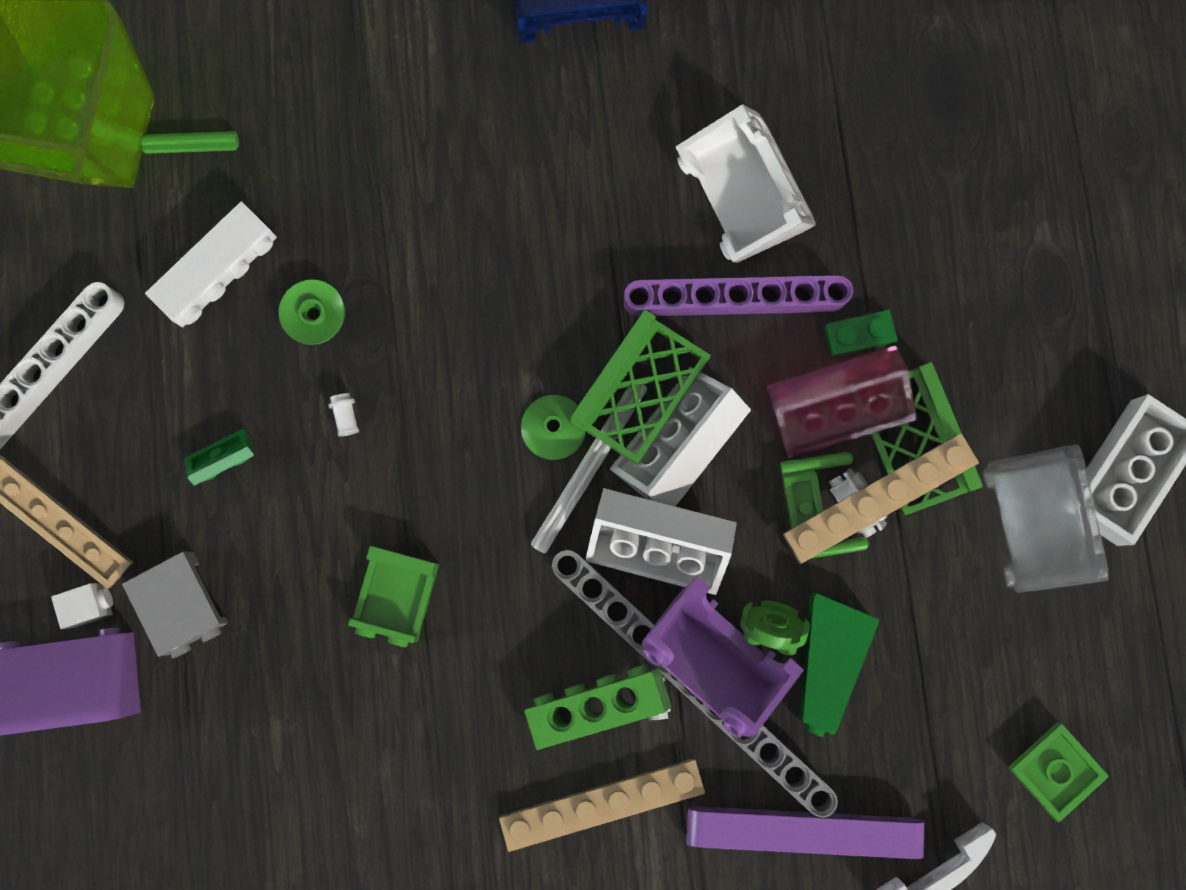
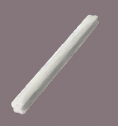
(582, 476)

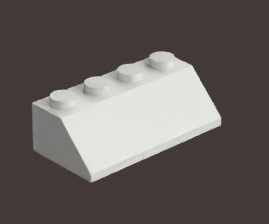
(686, 442)

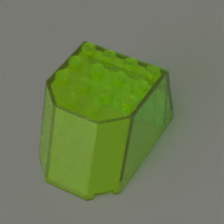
(71, 92)

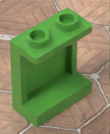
(394, 596)

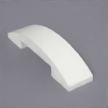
(973, 848)

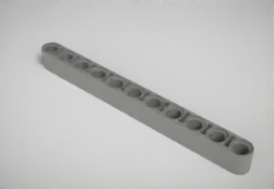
(783, 758)

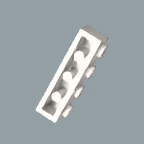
(211, 265)

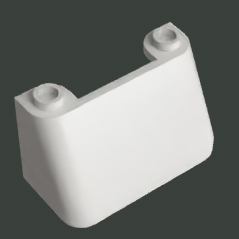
(746, 183)

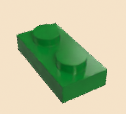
(860, 333)
(219, 457)

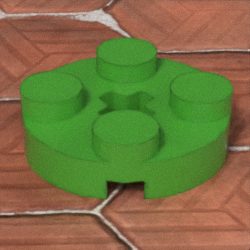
(774, 626)

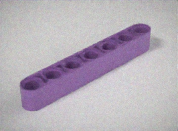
(751, 288)
(805, 832)

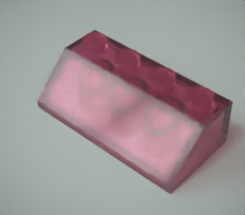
(842, 401)

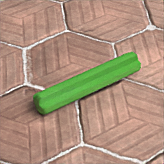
(189, 142)

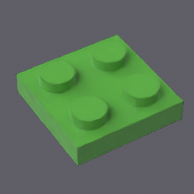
(1058, 772)

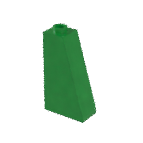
(831, 661)

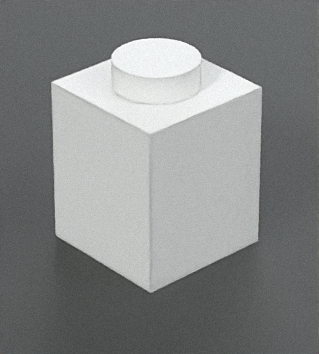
(82, 605)

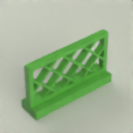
(615, 372)
(945, 427)

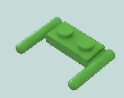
(804, 496)

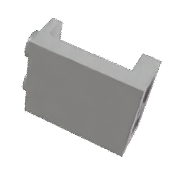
(174, 605)

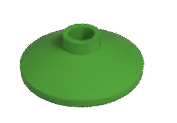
(303, 299)
(550, 444)

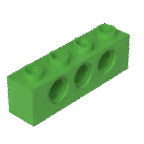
(550, 729)

